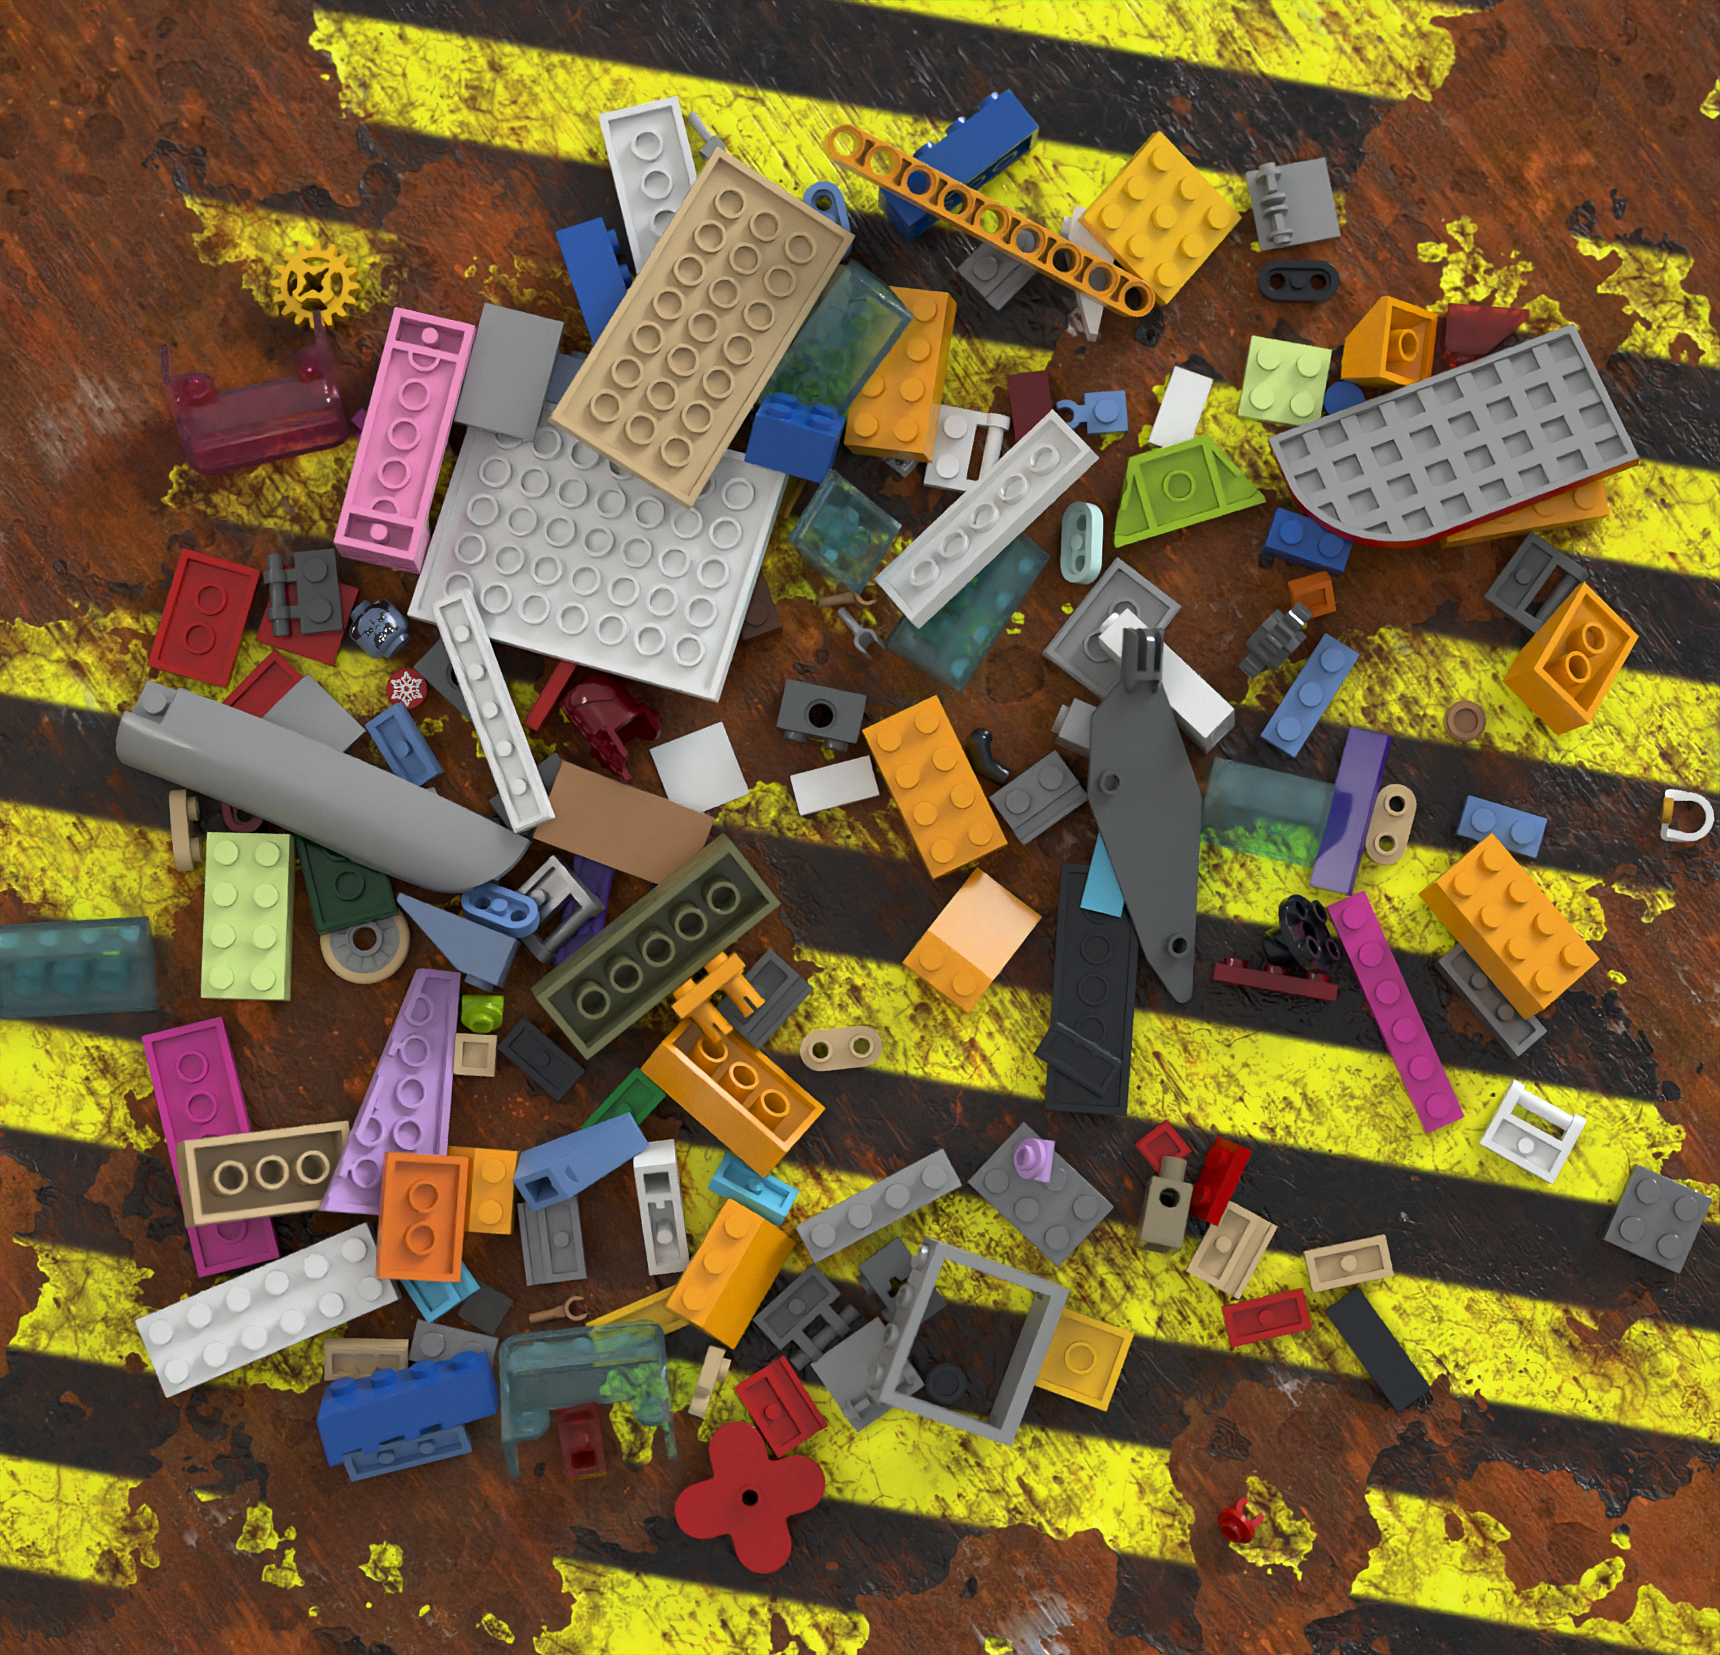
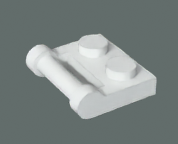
(955, 444)
(1526, 1144)

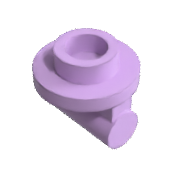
(1034, 1159)

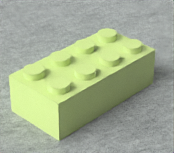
(248, 916)

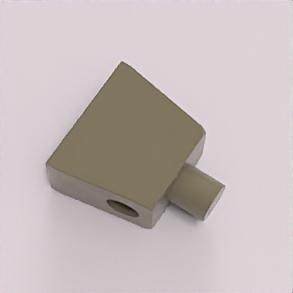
(1162, 1227)

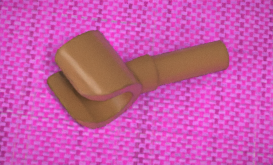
(847, 598)
(557, 1312)

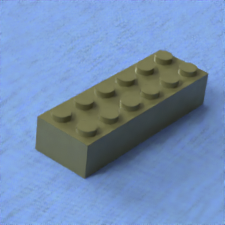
(655, 946)

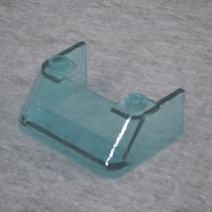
(582, 1367)

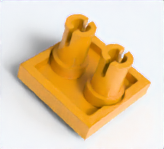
(694, 997)

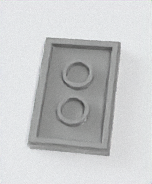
(509, 372)
(1077, 643)

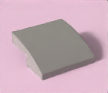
(315, 715)

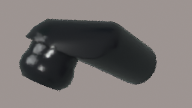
(980, 757)

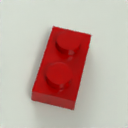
(1218, 1180)
(1266, 1317)

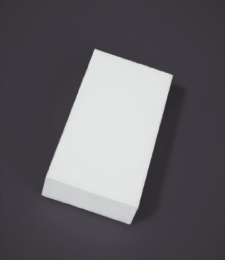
(1180, 408)
(834, 785)

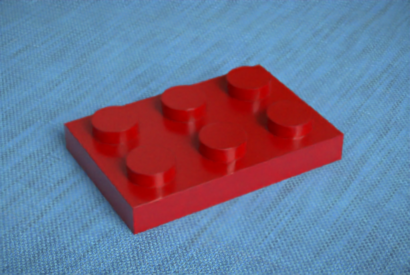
(205, 618)

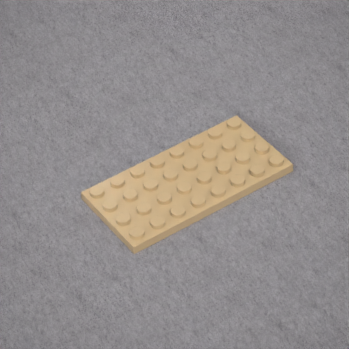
(702, 328)

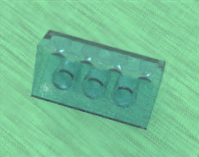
(841, 342)
(967, 626)
(77, 967)

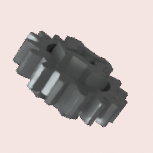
(1275, 640)

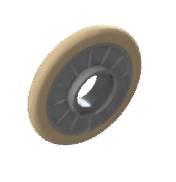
(371, 964)

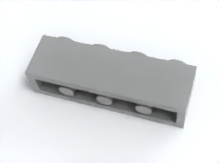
(878, 1205)

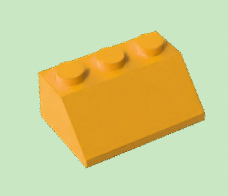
(729, 1273)

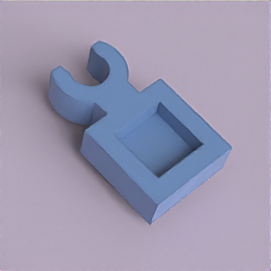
(1102, 413)

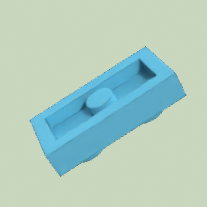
(765, 1196)

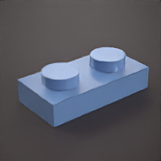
(404, 746)
(1514, 829)

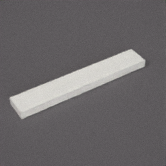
(492, 710)

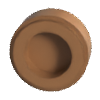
(1464, 721)

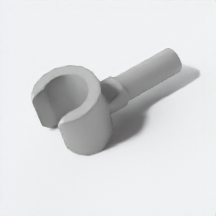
(711, 140)
(863, 636)

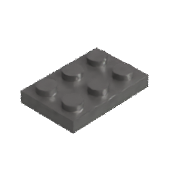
(1049, 1214)

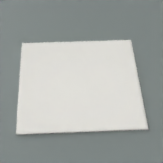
(700, 769)

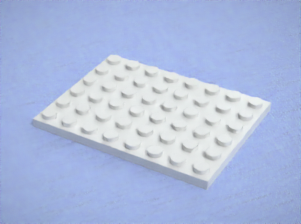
(599, 563)

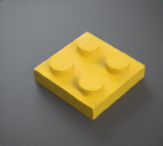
(1084, 1359)

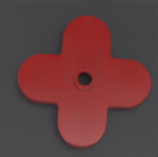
(743, 1464)

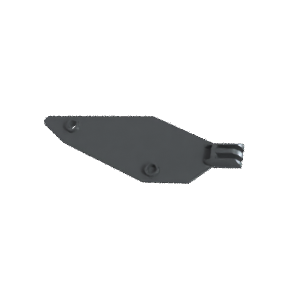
(1148, 809)

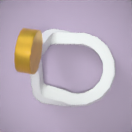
(1667, 811)

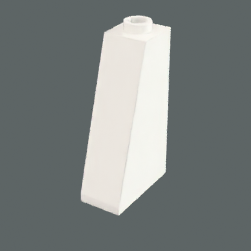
(1195, 705)

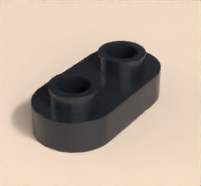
(1296, 279)

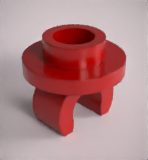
(1236, 1525)

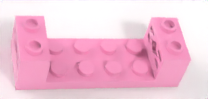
(404, 441)

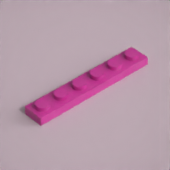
(1394, 1012)

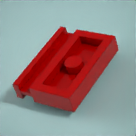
(780, 1407)

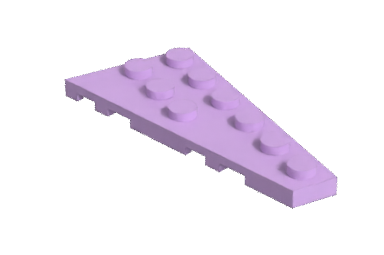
(407, 1096)

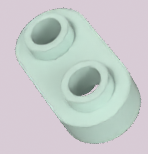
(1081, 543)

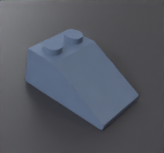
(470, 947)

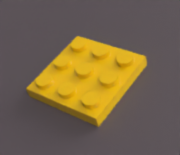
(1160, 217)

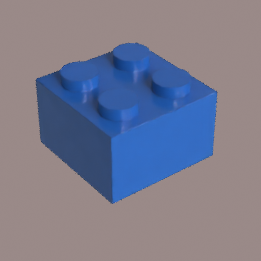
(795, 437)

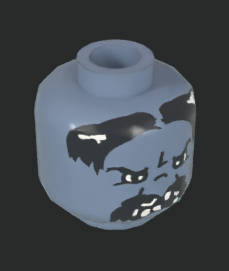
(379, 628)

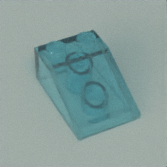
(843, 533)

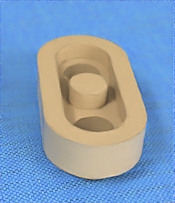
(1390, 824)
(186, 847)
(841, 1050)

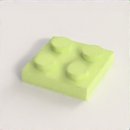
(1283, 382)

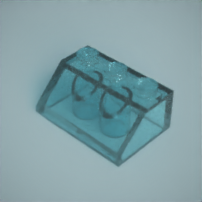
(1264, 812)

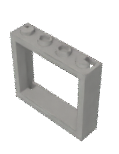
(1024, 1363)

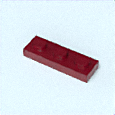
(1274, 979)

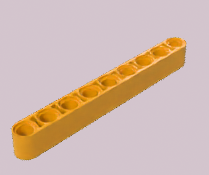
(1009, 225)

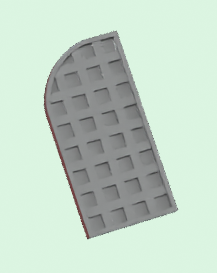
(1458, 446)

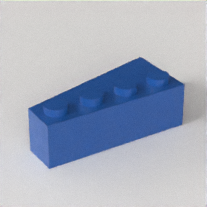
(594, 271)
(405, 1403)

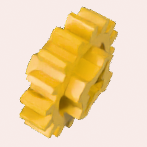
(326, 274)

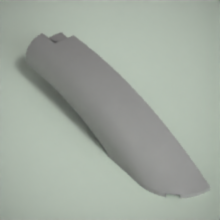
(314, 791)

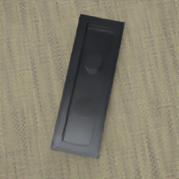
(1377, 1349)

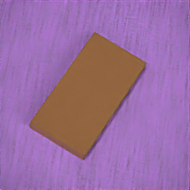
(621, 824)

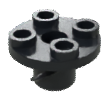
(1301, 936)

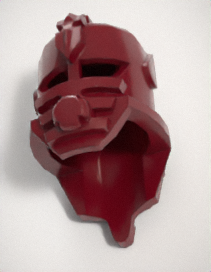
(610, 719)

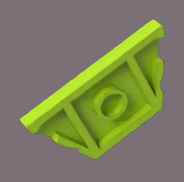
(1178, 489)

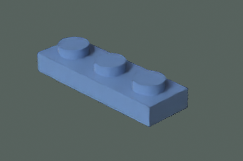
(1309, 695)
(399, 1454)

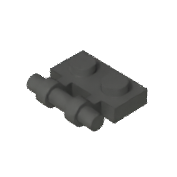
(317, 591)
(800, 1305)

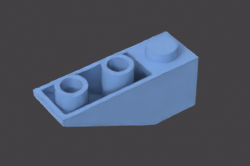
(576, 1161)

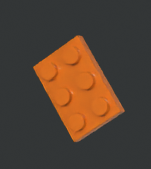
(421, 1217)

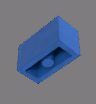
(1305, 543)

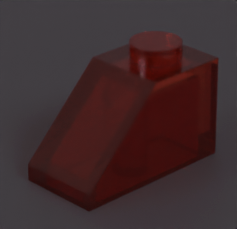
(1476, 330)

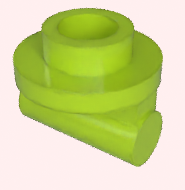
(482, 1012)

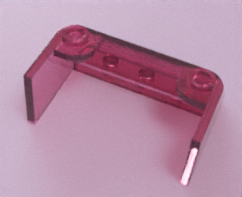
(260, 419)

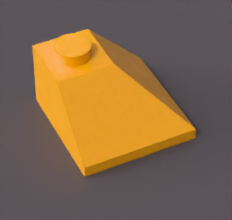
(1390, 346)

